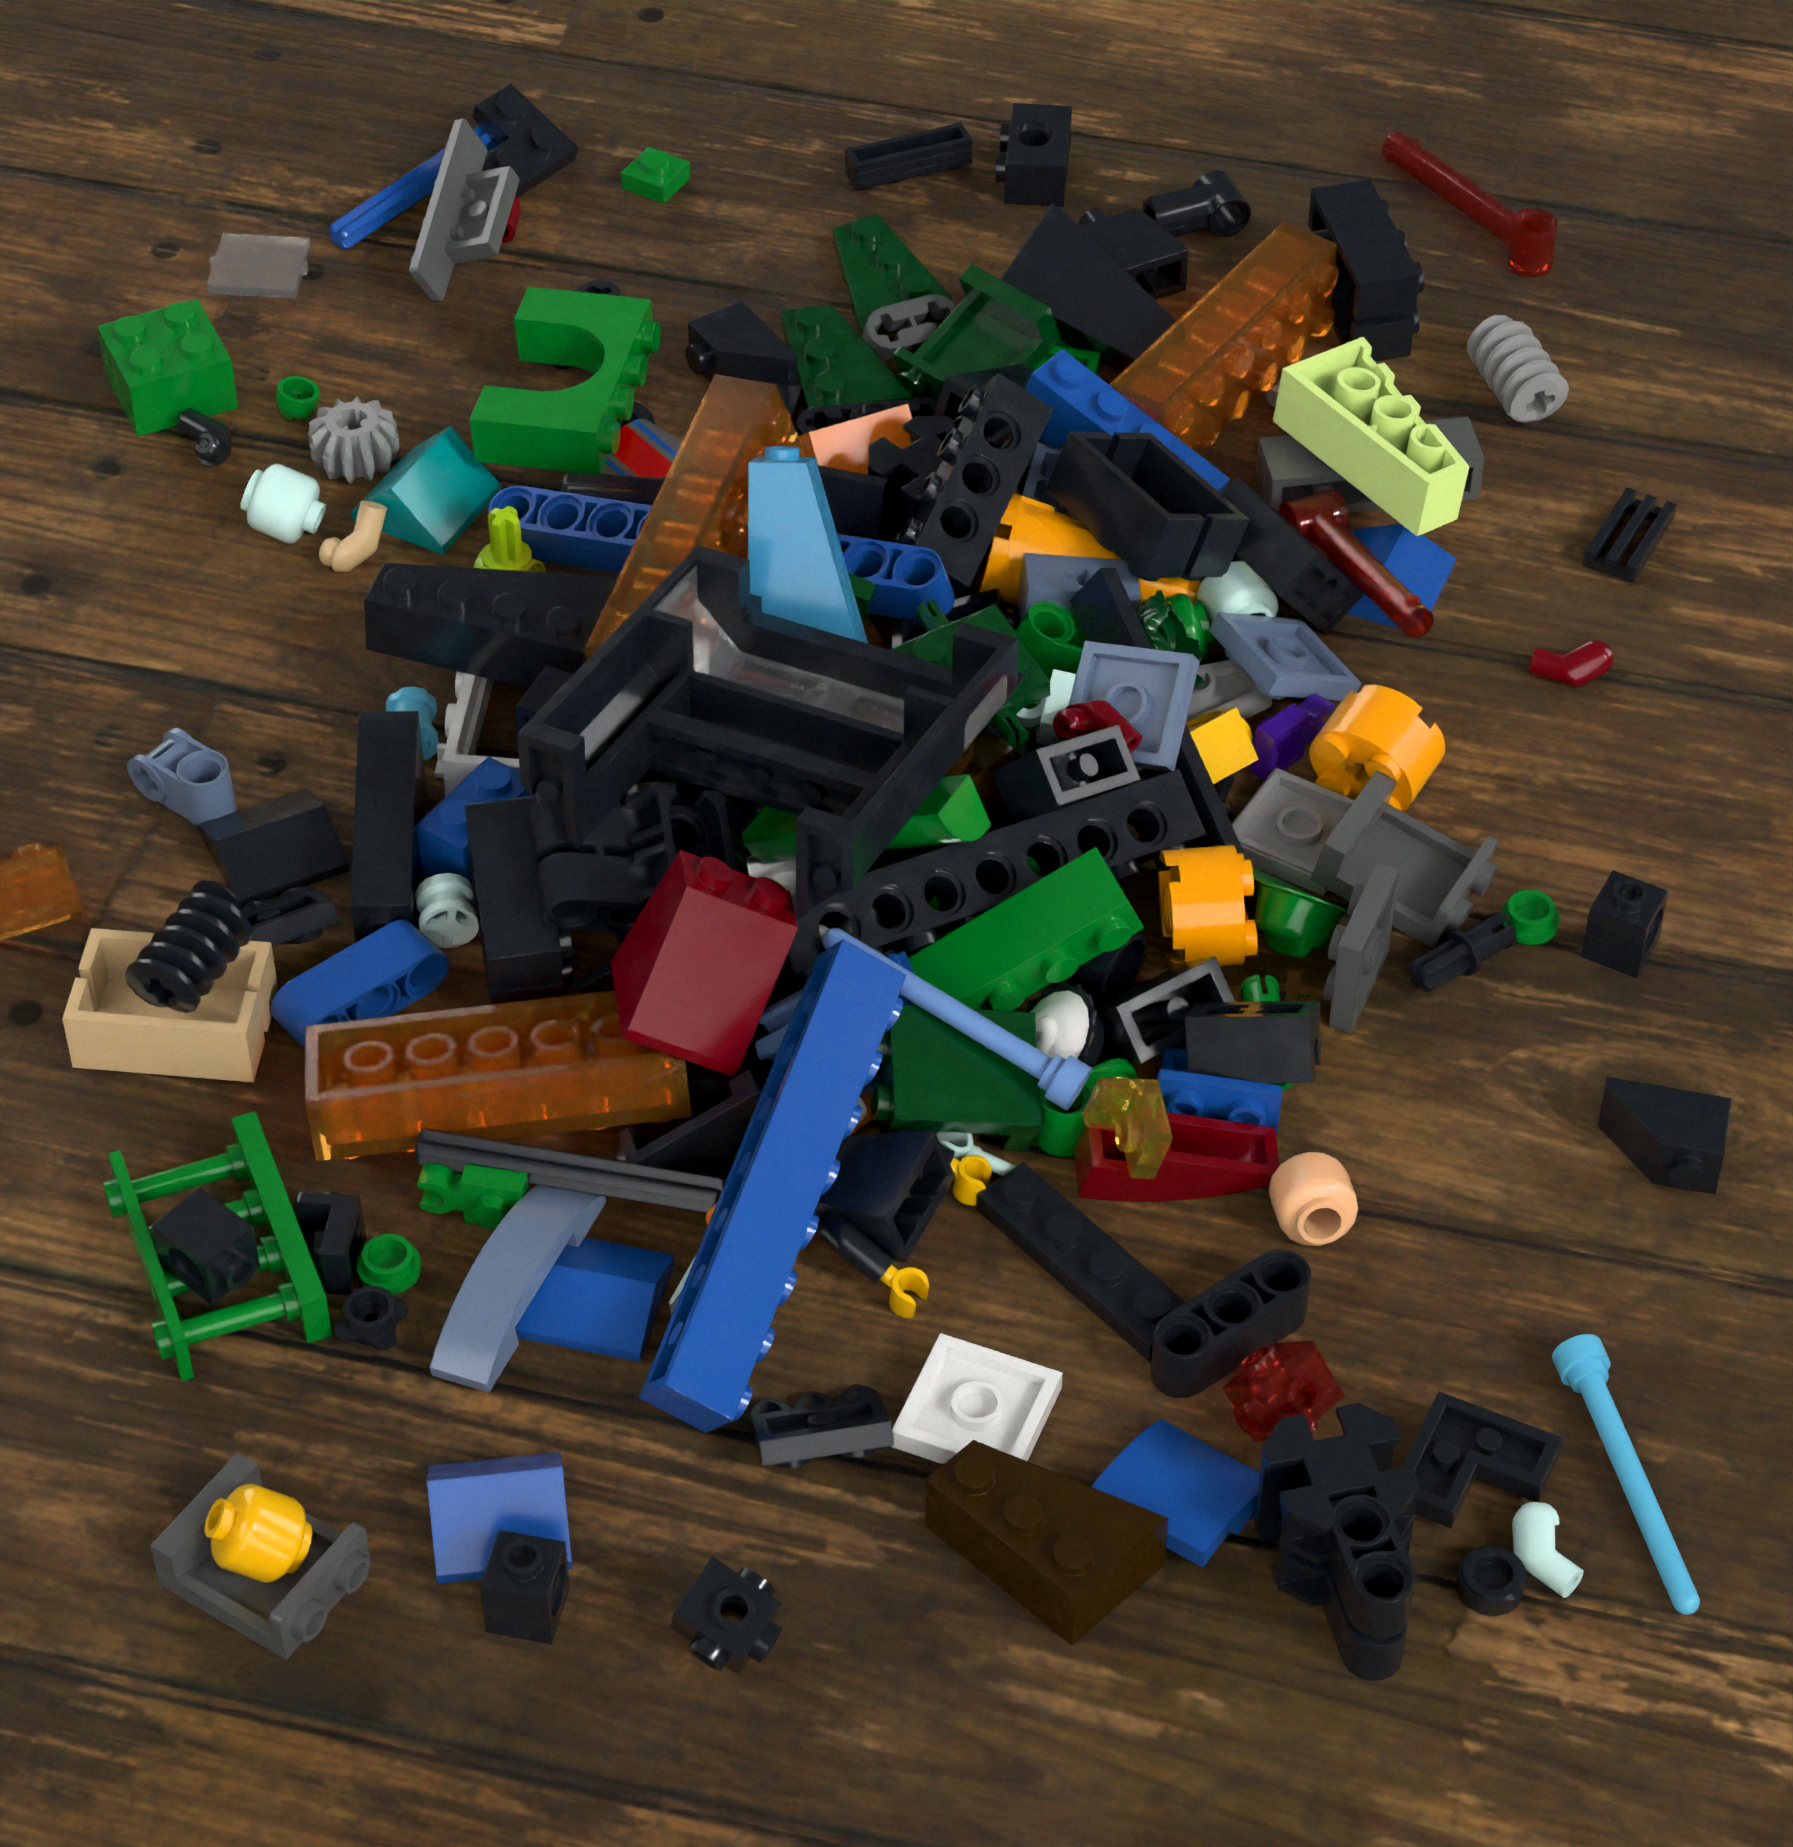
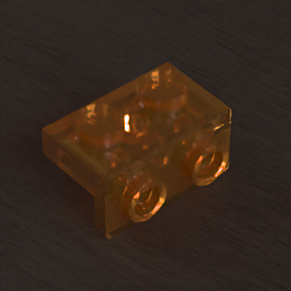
(36, 890)

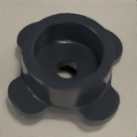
(371, 1304)

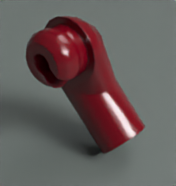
(1575, 666)

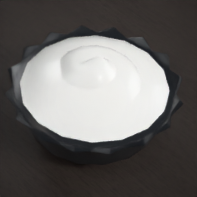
(1068, 1023)

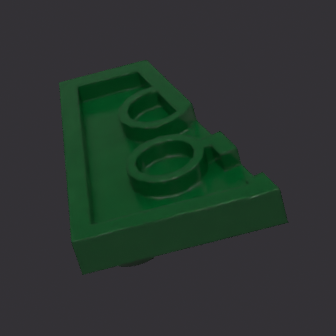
(879, 269)

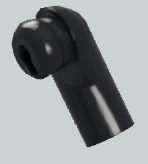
(212, 437)

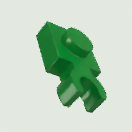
(479, 1192)

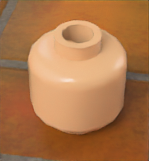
(1313, 1199)

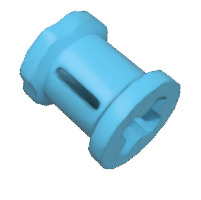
(418, 700)

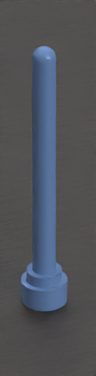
(1056, 1075)

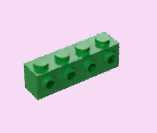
(1032, 937)

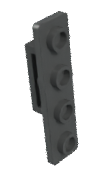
(464, 212)

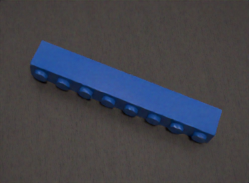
(774, 1189)

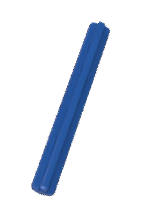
(393, 199)

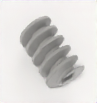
(1517, 368)

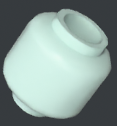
(282, 503)
(1237, 593)

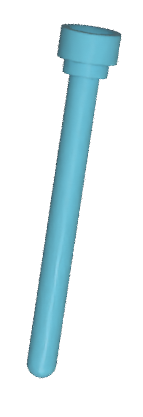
(1585, 1368)

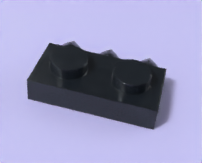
(295, 918)
(820, 1427)

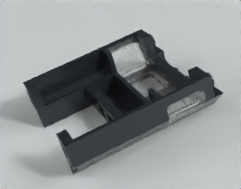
(766, 715)

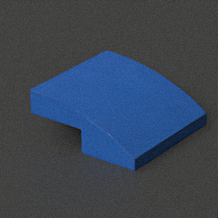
(1188, 1483)

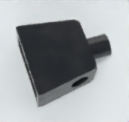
(1141, 249)

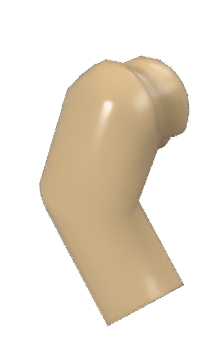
(360, 544)

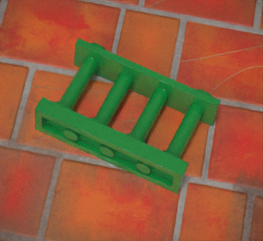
(264, 1204)

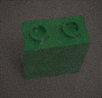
(984, 332)
(952, 1083)

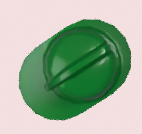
(1292, 918)

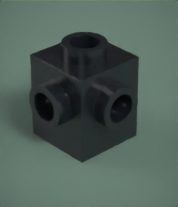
(726, 1593)

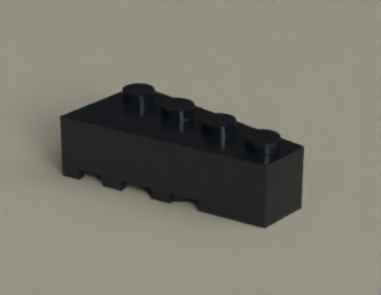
(484, 619)

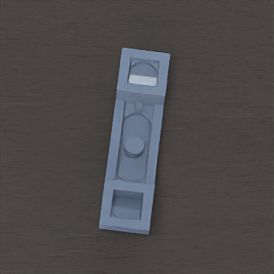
(504, 1280)

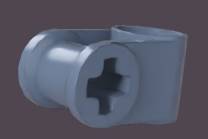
(185, 778)

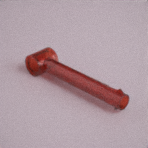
(1527, 232)
(1326, 523)

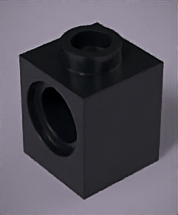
(1624, 924)
(206, 1246)
(525, 1587)

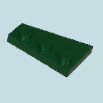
(835, 360)

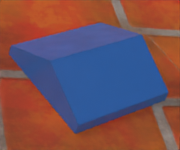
(1411, 558)
(599, 1299)

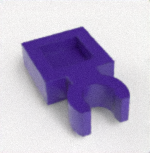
(1282, 738)

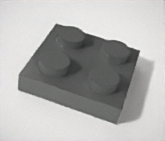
(1360, 947)

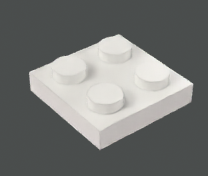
(977, 1397)

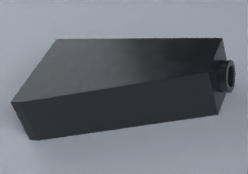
(1087, 292)
(387, 809)

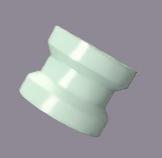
(447, 910)

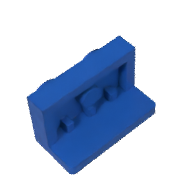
(1217, 1096)

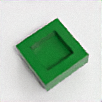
(655, 175)

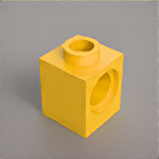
(1222, 741)

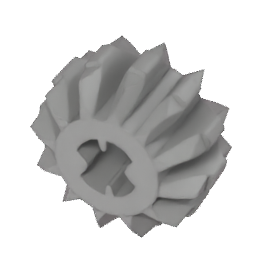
(353, 439)

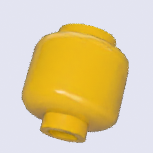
(258, 1533)

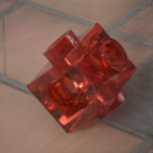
(1281, 1384)

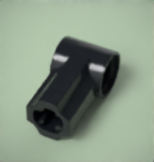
(1209, 204)

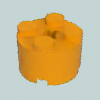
(1373, 734)
(1205, 905)

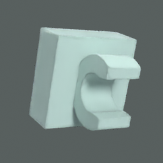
(1061, 691)

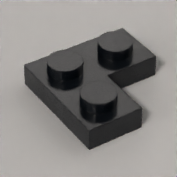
(525, 138)
(1474, 1443)

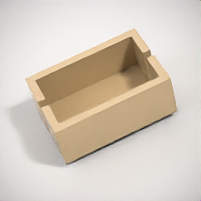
(123, 1033)

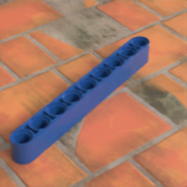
(603, 531)

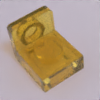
(1139, 1118)

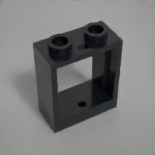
(1291, 561)

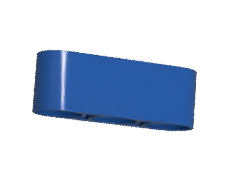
(362, 981)

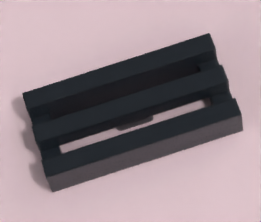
(1641, 511)

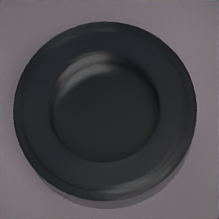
(1491, 1580)

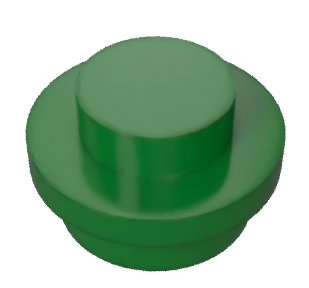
(1532, 916)
(389, 1263)

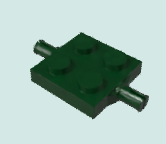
(937, 648)

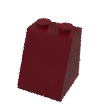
(703, 962)

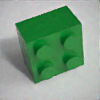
(166, 365)

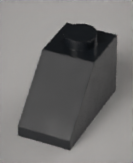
(739, 346)
(1667, 1132)

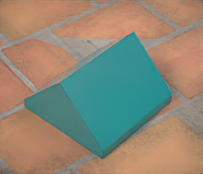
(434, 492)

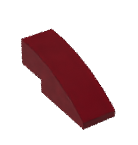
(1201, 1162)

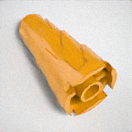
(1038, 529)

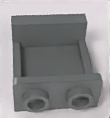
(1433, 869)
(272, 1613)

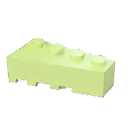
(1372, 435)

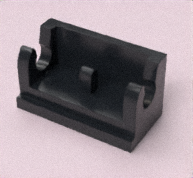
(1255, 1040)

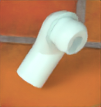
(1535, 1546)

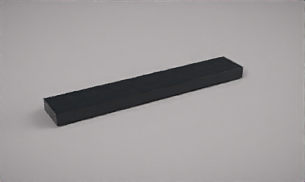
(1110, 618)

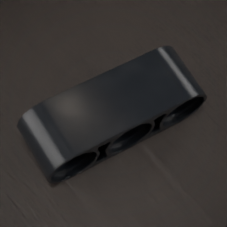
(1229, 1322)

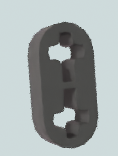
(908, 317)

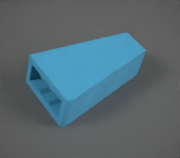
(796, 545)

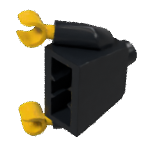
(886, 1200)

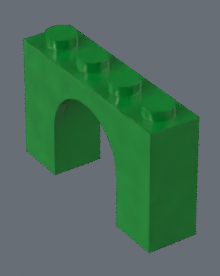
(578, 424)

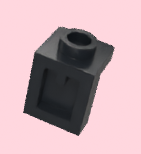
(337, 1233)

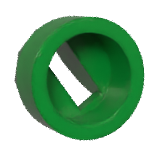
(301, 388)

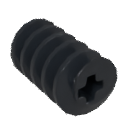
(191, 949)

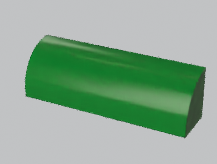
(945, 817)

